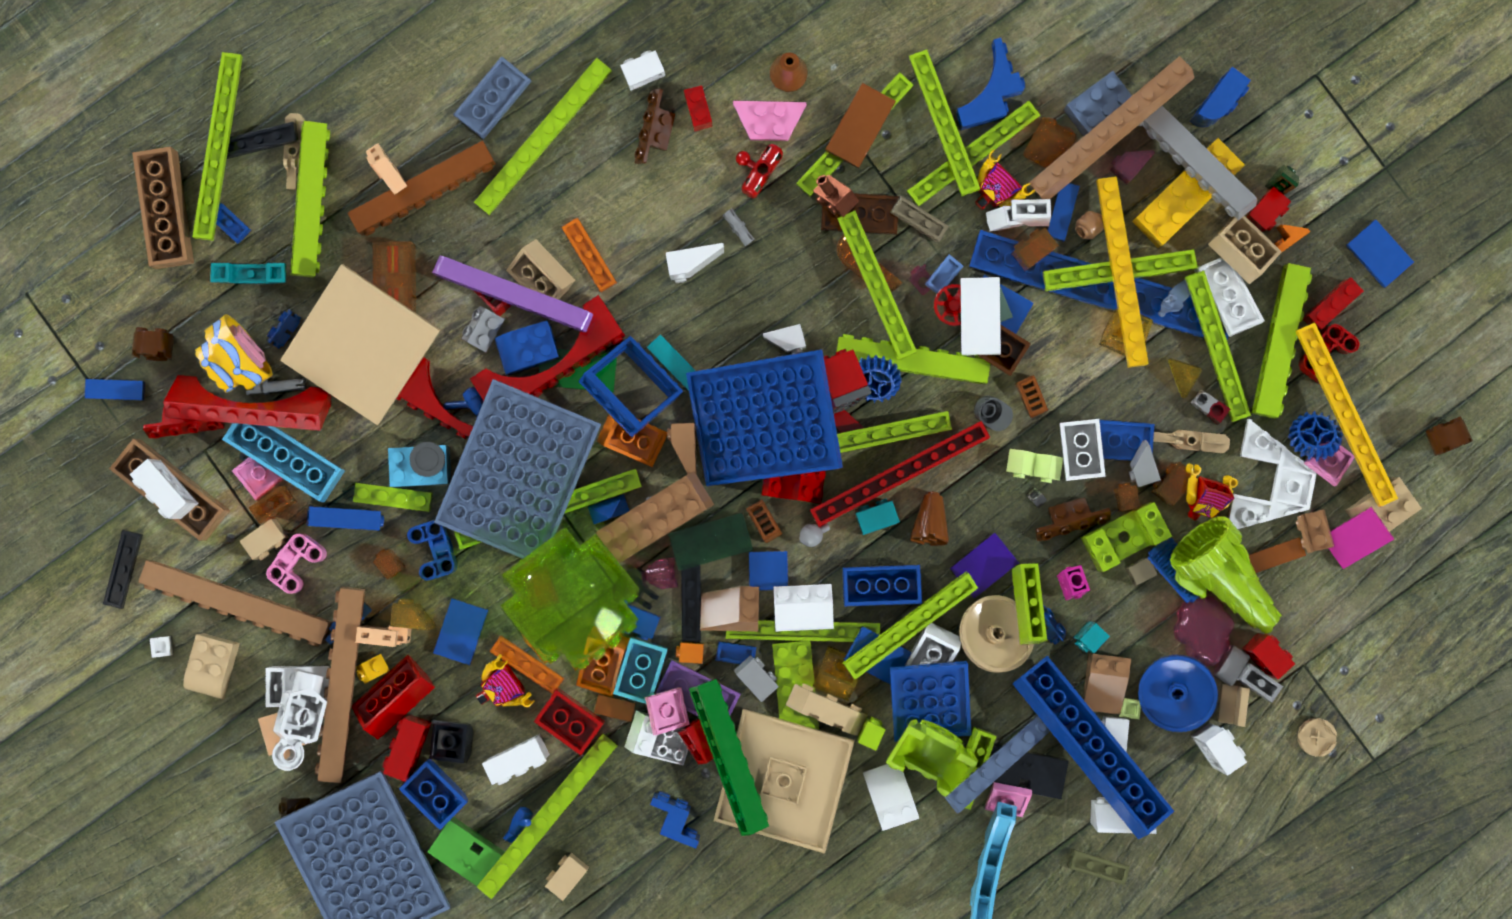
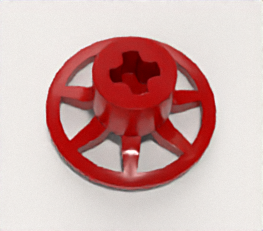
(951, 307)

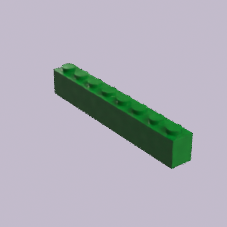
(729, 757)

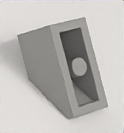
(1143, 466)

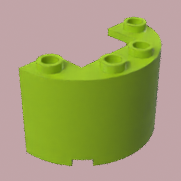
(934, 754)

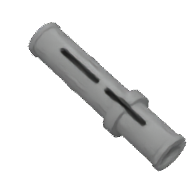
(278, 386)

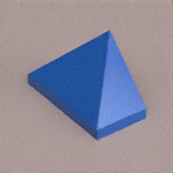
(608, 509)

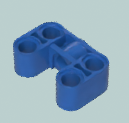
(440, 547)

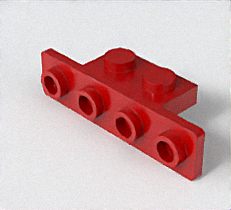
(179, 426)

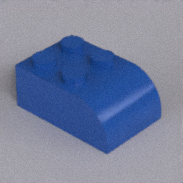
(1221, 99)
(527, 348)
(434, 793)

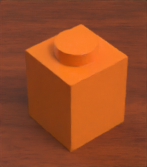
(690, 652)

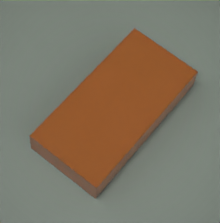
(614, 707)

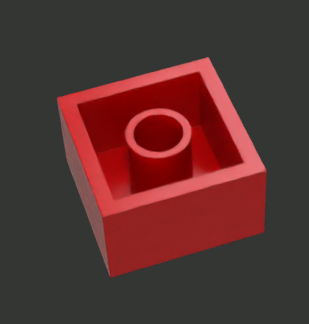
(1268, 655)

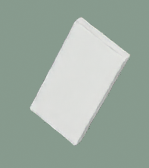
(1231, 297)
(980, 316)

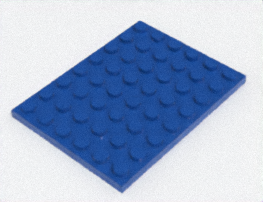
(764, 419)

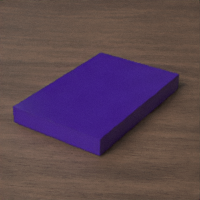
(986, 563)

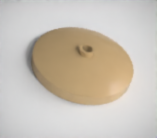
(990, 652)

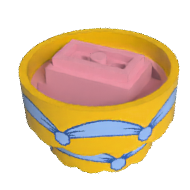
(232, 356)

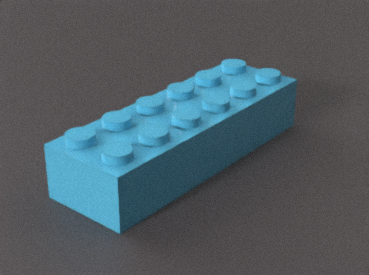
(286, 458)

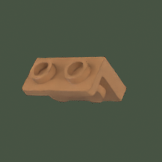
(1314, 531)

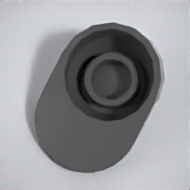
(993, 413)

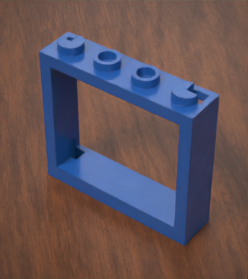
(612, 403)

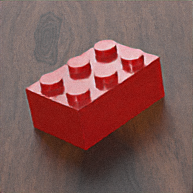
(569, 721)
(406, 747)

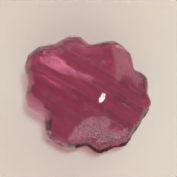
(1204, 630)

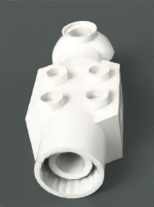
(298, 719)

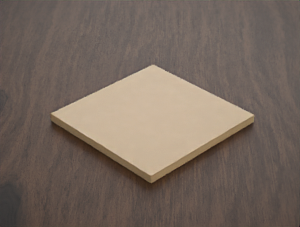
(360, 344)
(795, 774)

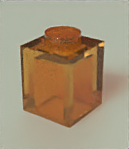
(1127, 497)
(388, 563)

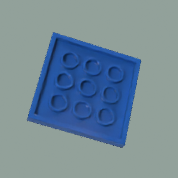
(931, 694)

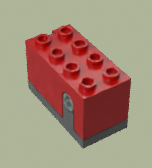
(845, 380)

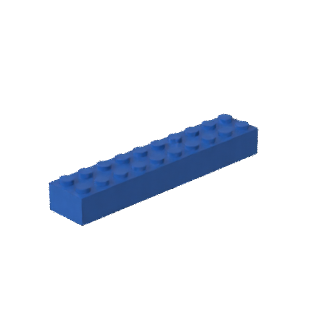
(1093, 748)

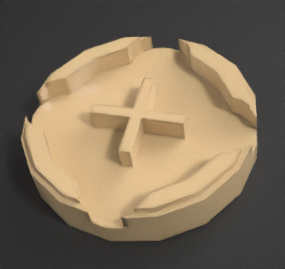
(1317, 737)

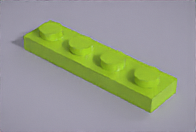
(392, 497)

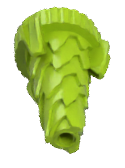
(1217, 561)

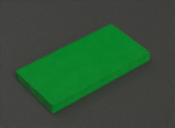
(606, 375)

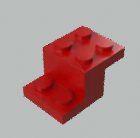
(798, 487)

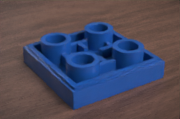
(768, 569)

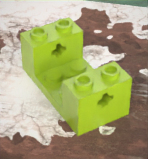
(1144, 528)

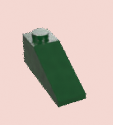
(1284, 180)

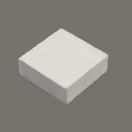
(161, 646)

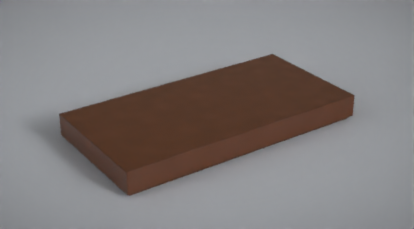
(872, 213)

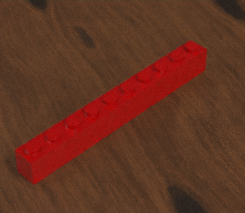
(899, 473)

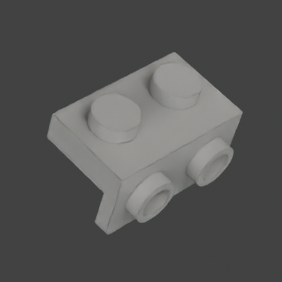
(482, 328)

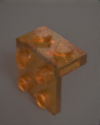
(1049, 142)

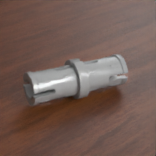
(738, 227)

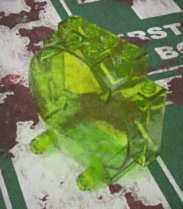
(570, 600)

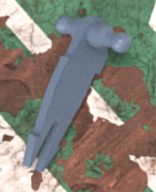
(1175, 298)

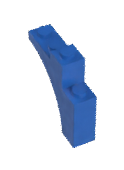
(1002, 85)

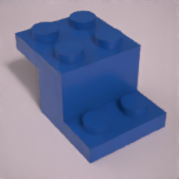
(675, 819)

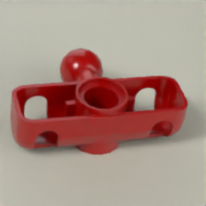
(766, 160)

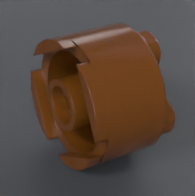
(152, 345)
(1448, 436)

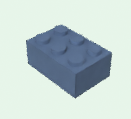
(1097, 103)

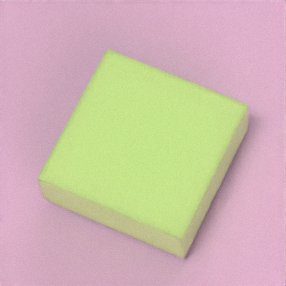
(1130, 709)

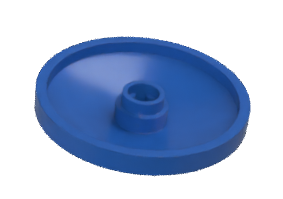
(1178, 710)

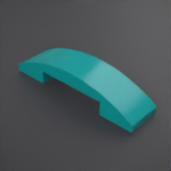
(248, 273)

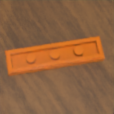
(589, 255)
(527, 664)

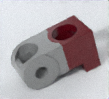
(1210, 407)

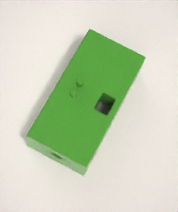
(465, 851)

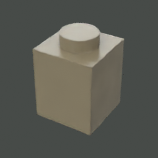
(1141, 571)

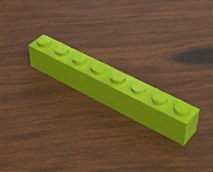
(308, 199)
(1281, 341)
(923, 362)

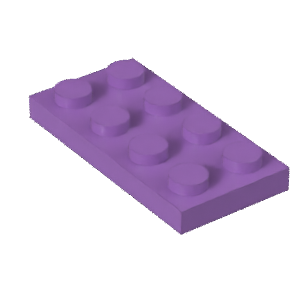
(682, 676)

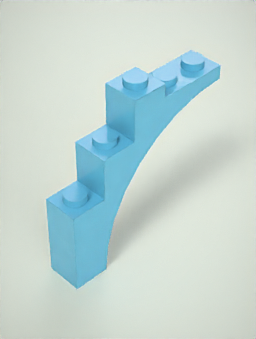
(991, 860)

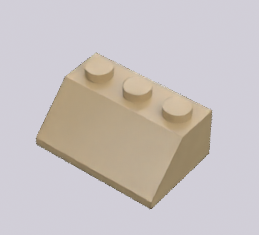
(540, 271)

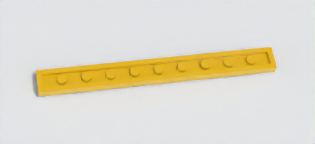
(1122, 272)
(1346, 415)

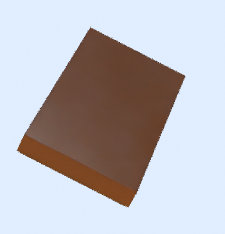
(860, 125)

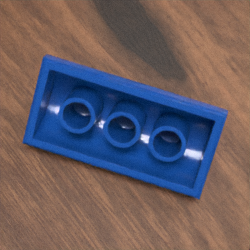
(882, 585)

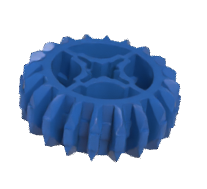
(881, 377)
(1307, 442)

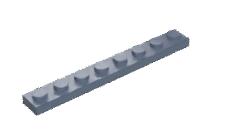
(997, 764)

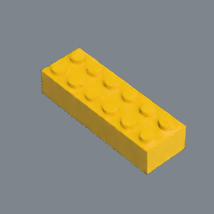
(1181, 200)

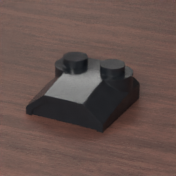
(451, 741)

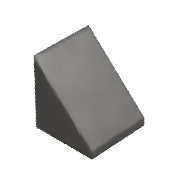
(1036, 497)

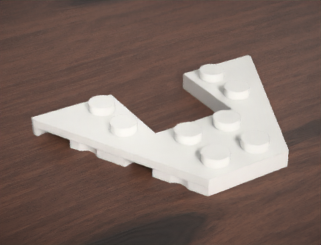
(1291, 485)

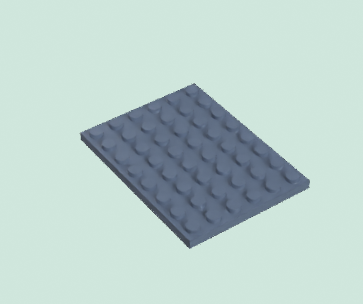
(517, 471)
(362, 855)

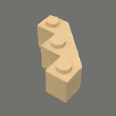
(826, 709)

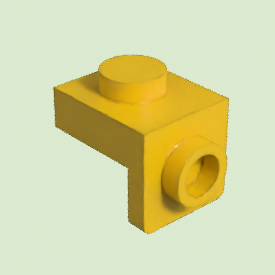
(372, 669)

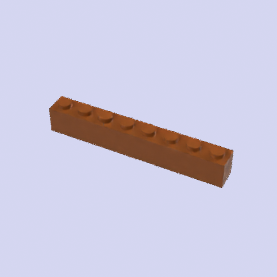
(422, 188)

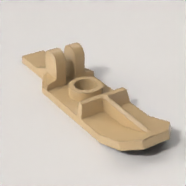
(291, 161)
(1202, 441)

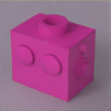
(1073, 582)

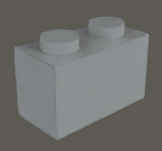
(756, 678)
(1259, 682)

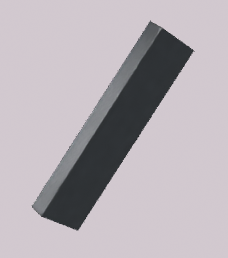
(262, 139)
(122, 569)
(691, 604)

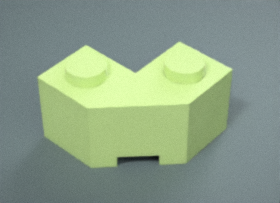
(1032, 464)

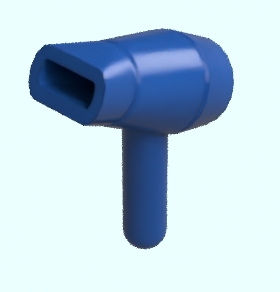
(472, 401)
(520, 820)

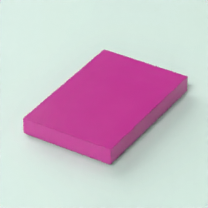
(1359, 537)

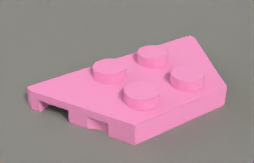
(769, 119)

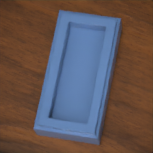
(944, 274)

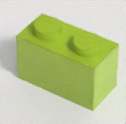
(871, 733)

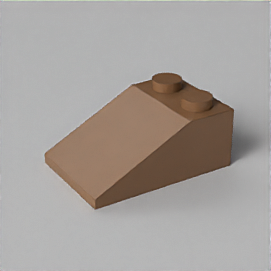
(684, 442)
(730, 609)
(1106, 682)

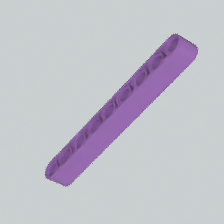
(512, 293)

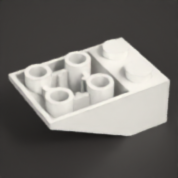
(281, 679)
(664, 746)

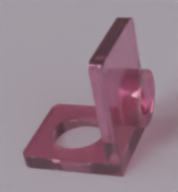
(917, 273)

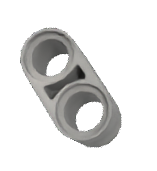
(1231, 665)

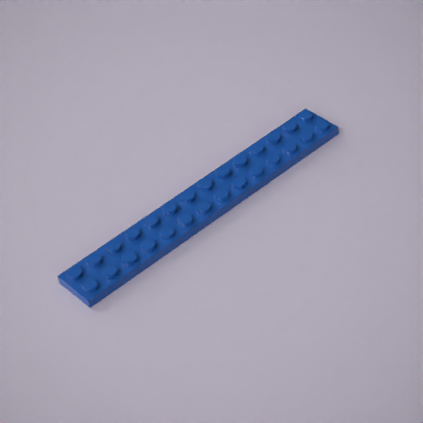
(994, 256)

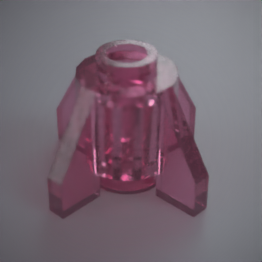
(662, 573)

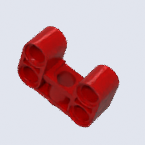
(1337, 343)

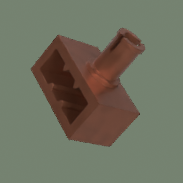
(834, 195)

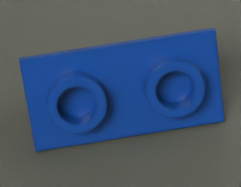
(278, 334)
(1054, 630)

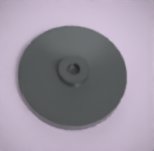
(427, 459)

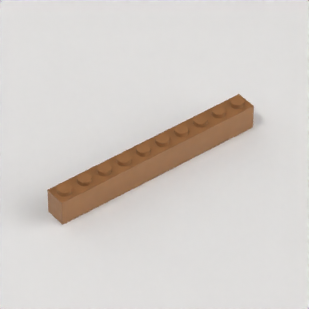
(1112, 129)
(235, 602)
(341, 685)

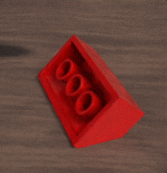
(392, 697)

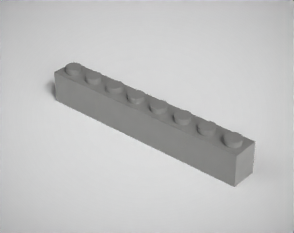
(1199, 163)

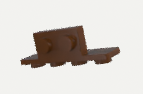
(656, 127)
(1071, 517)

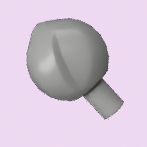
(812, 535)

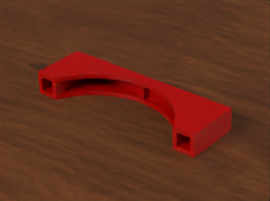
(600, 335)
(421, 394)
(191, 401)

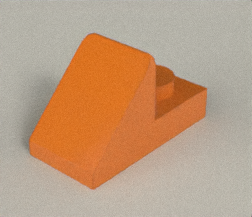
(1290, 234)

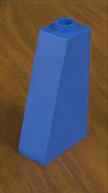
(344, 518)

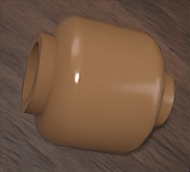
(1089, 225)

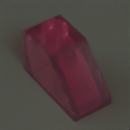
(1129, 164)

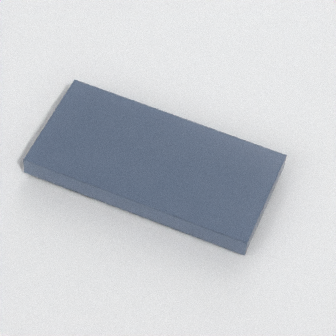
(492, 97)

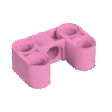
(287, 559)

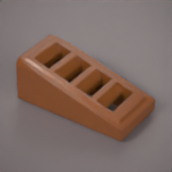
(1025, 399)
(774, 534)

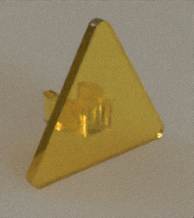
(1184, 375)

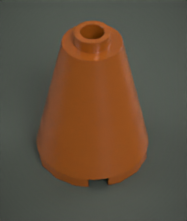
(788, 72)
(931, 522)

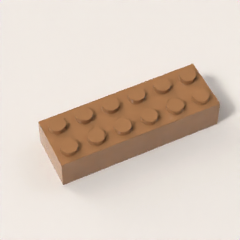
(163, 208)
(655, 517)
(202, 518)

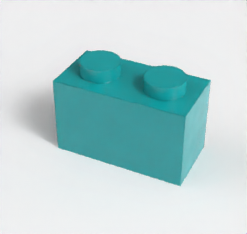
(877, 517)
(1090, 637)

